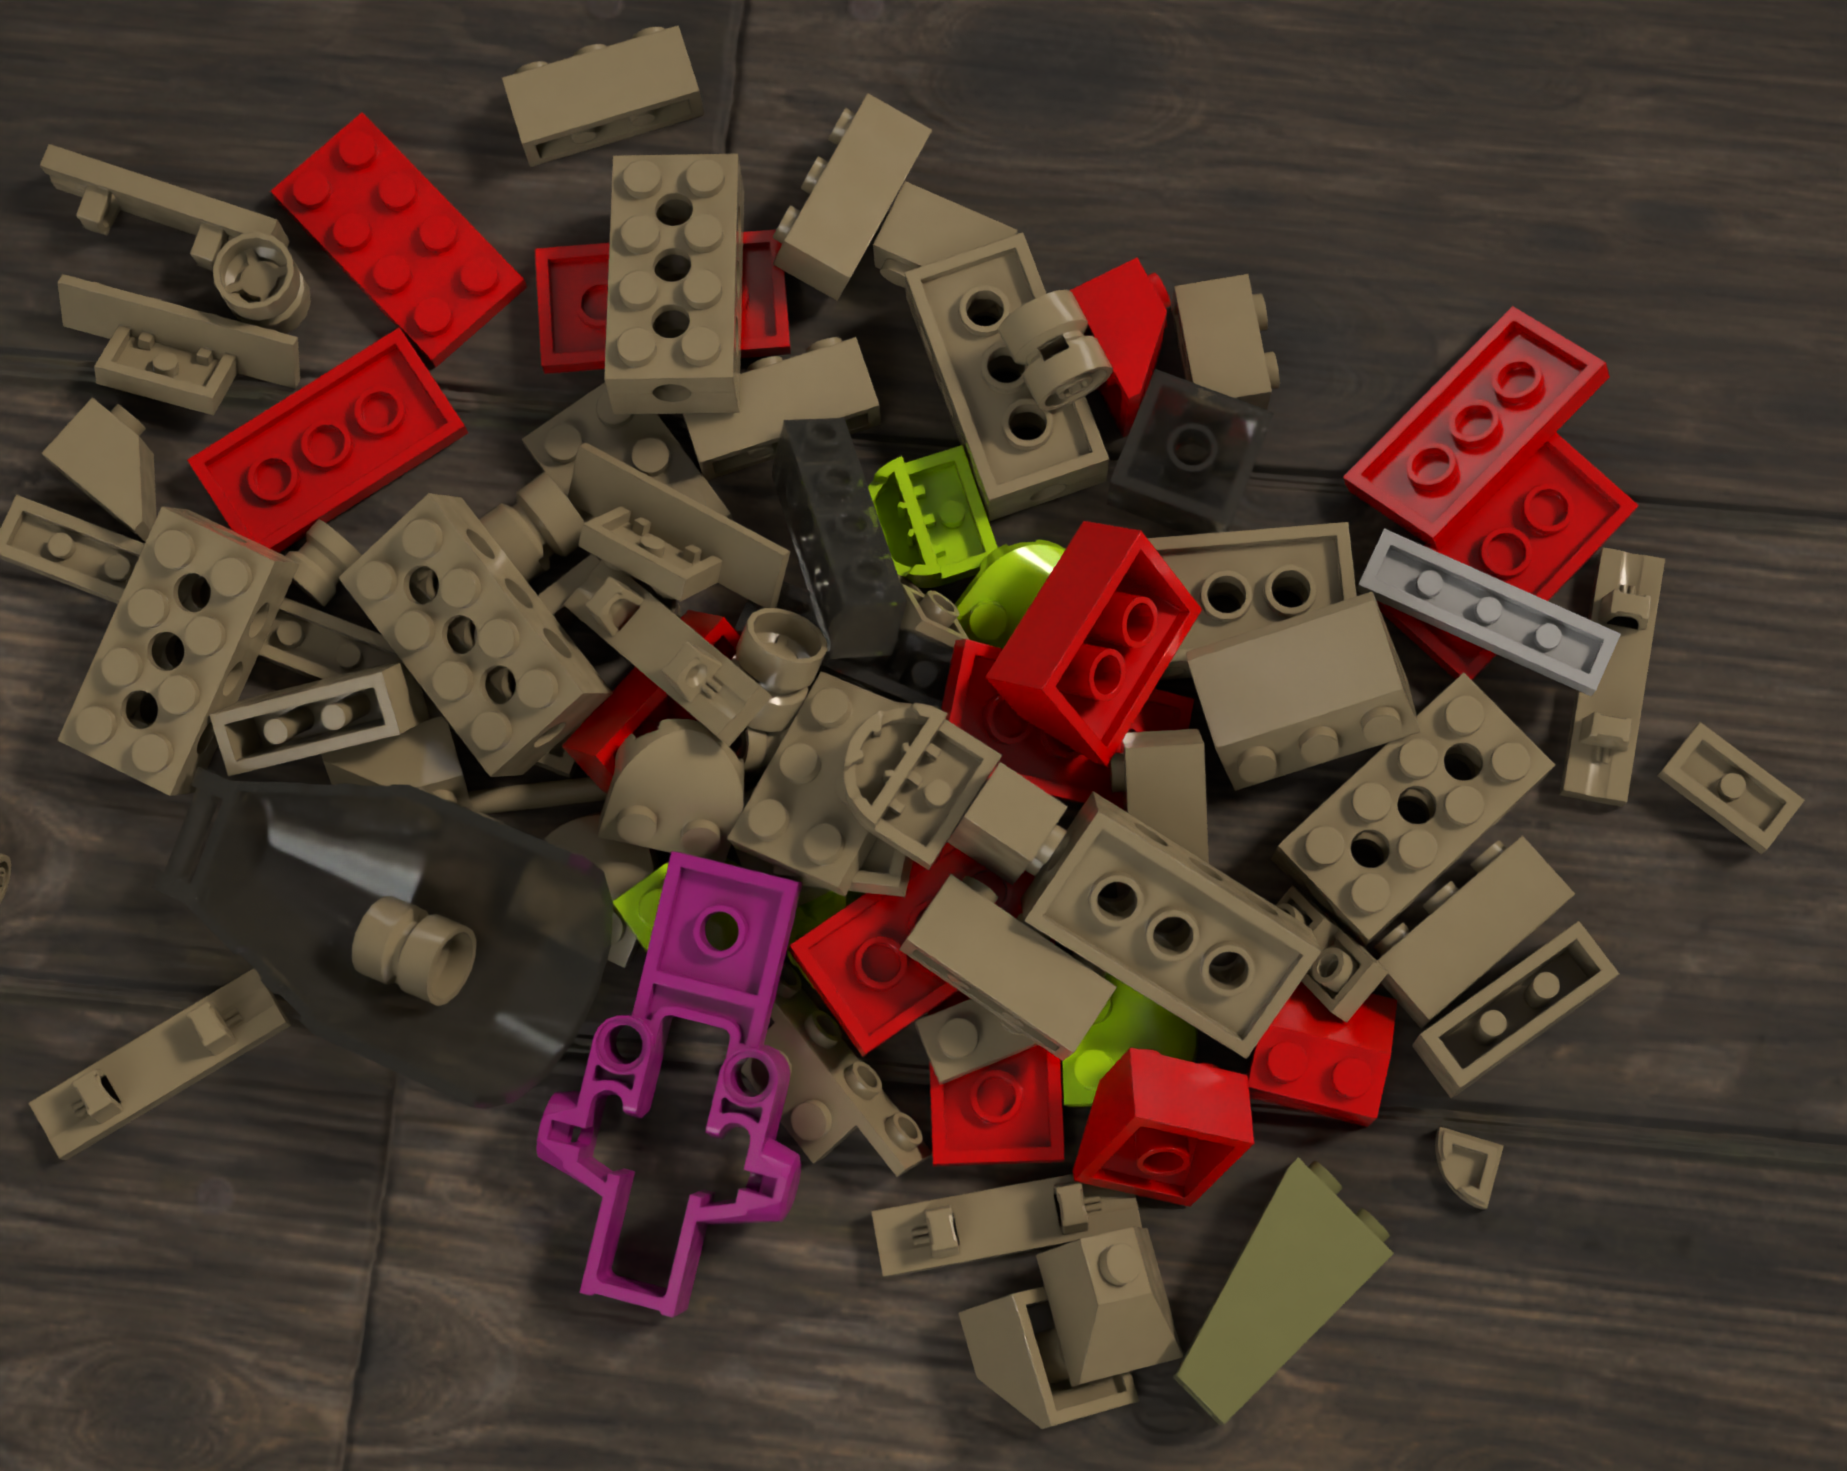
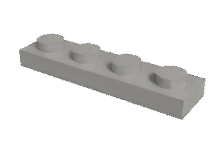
(1488, 612)

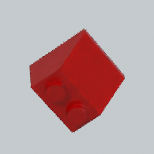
(1129, 321)
(1321, 1061)
(1164, 1127)

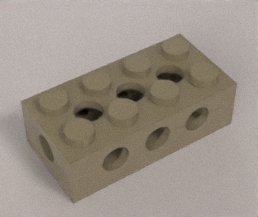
(675, 284)
(985, 412)
(1250, 568)
(437, 629)
(139, 659)
(1412, 856)
(1172, 967)

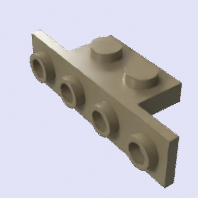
(174, 349)
(668, 536)
(829, 1086)

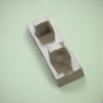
(110, 188)
(668, 652)
(1608, 722)
(159, 1064)
(997, 1223)

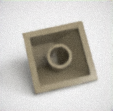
(1109, 1305)
(1022, 1361)

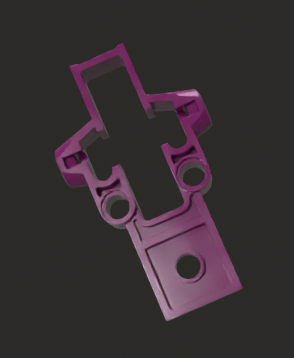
(709, 986)

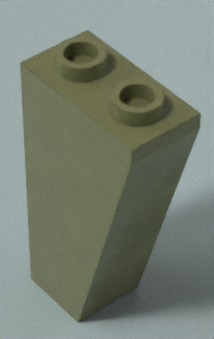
(1283, 1287)

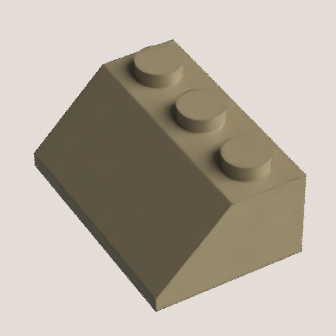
(1303, 691)

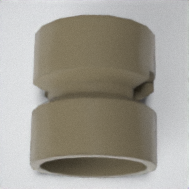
(262, 282)
(1052, 343)
(535, 527)
(783, 658)
(414, 949)

